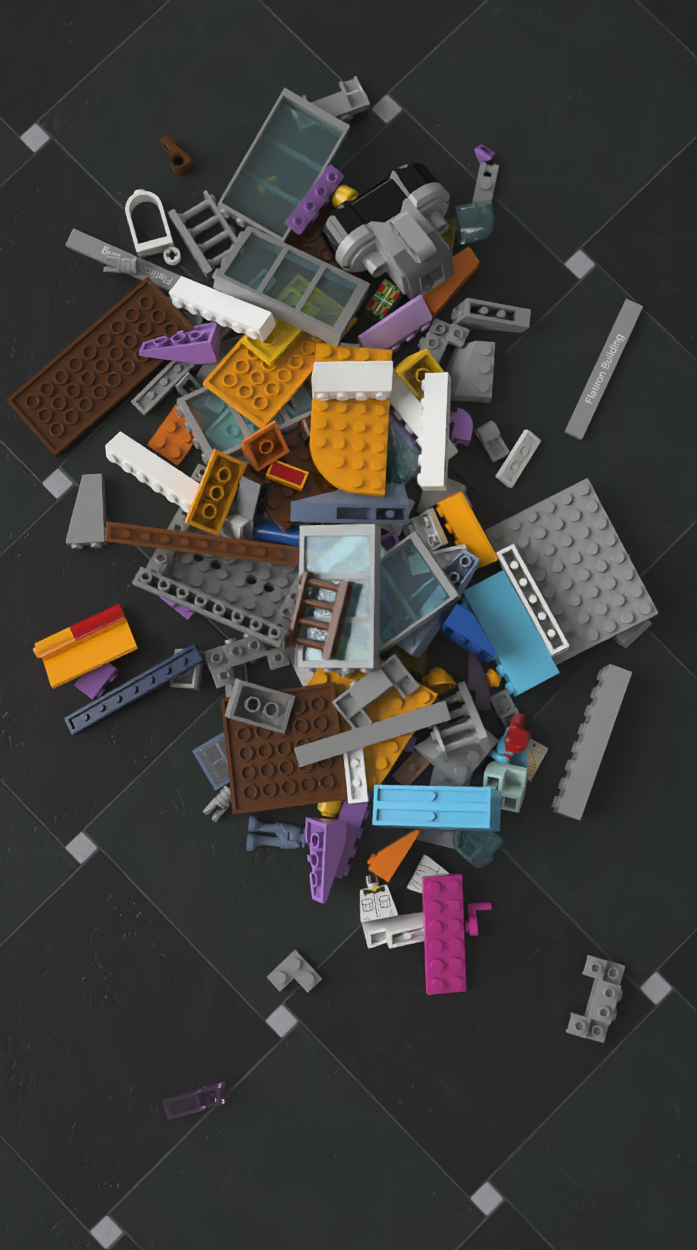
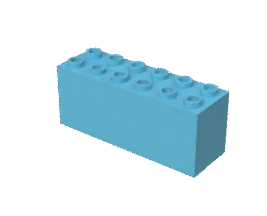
(519, 648)
(437, 807)

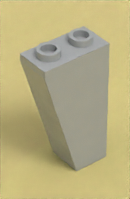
(491, 316)
(89, 514)

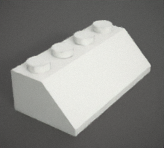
(352, 380)

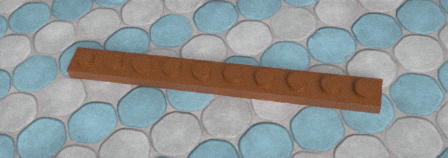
(201, 544)

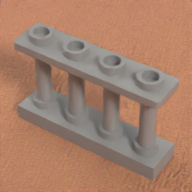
(188, 235)
(474, 723)

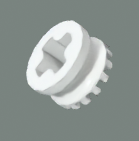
(176, 258)

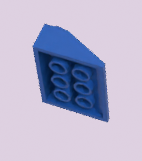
(466, 631)

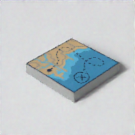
(530, 758)

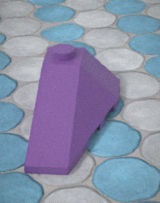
(194, 347)
(326, 846)

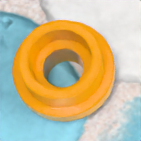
(493, 678)

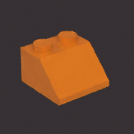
(264, 446)

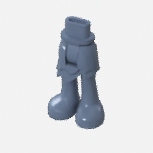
(288, 835)

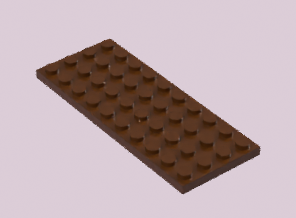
(97, 368)

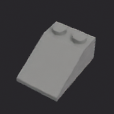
(259, 706)

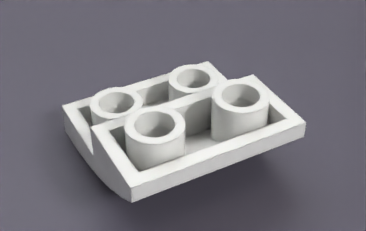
(428, 528)

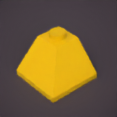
(413, 371)

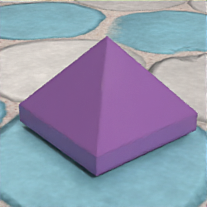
(484, 153)

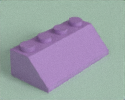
(398, 326)

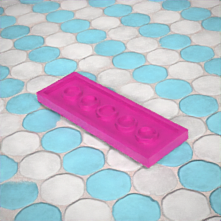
(444, 933)

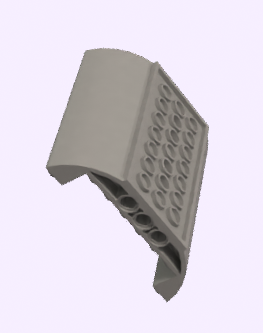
(224, 591)

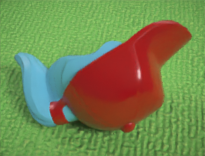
(513, 741)

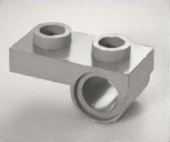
(491, 441)

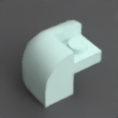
(509, 780)

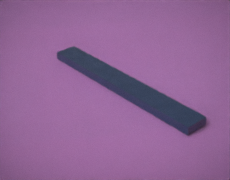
(134, 689)

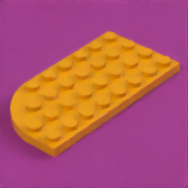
(351, 434)

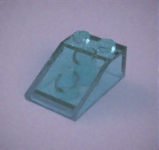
(401, 456)

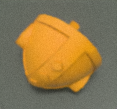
(439, 681)

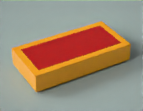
(287, 475)

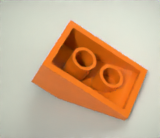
(390, 857)

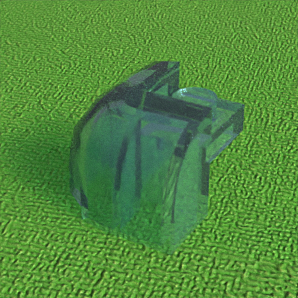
(474, 221)
(476, 846)

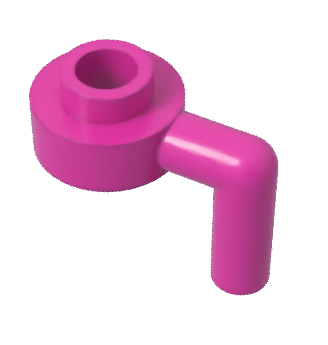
(471, 924)

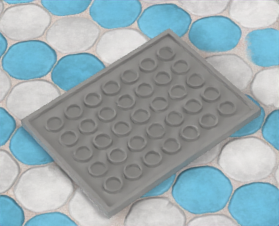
(577, 567)

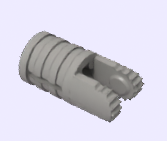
(124, 264)
(223, 800)

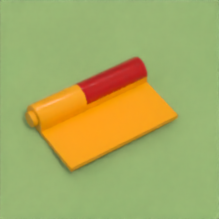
(86, 645)

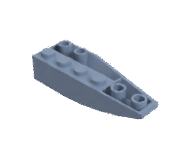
(354, 508)
(460, 573)

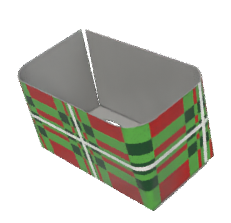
(383, 301)

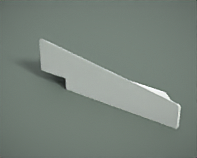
(394, 930)

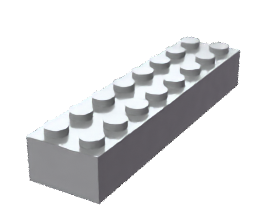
(592, 741)

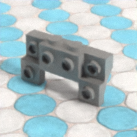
(345, 103)
(440, 336)
(238, 652)
(372, 687)
(602, 1000)

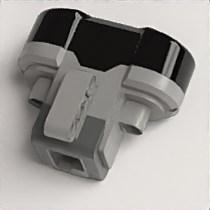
(395, 231)

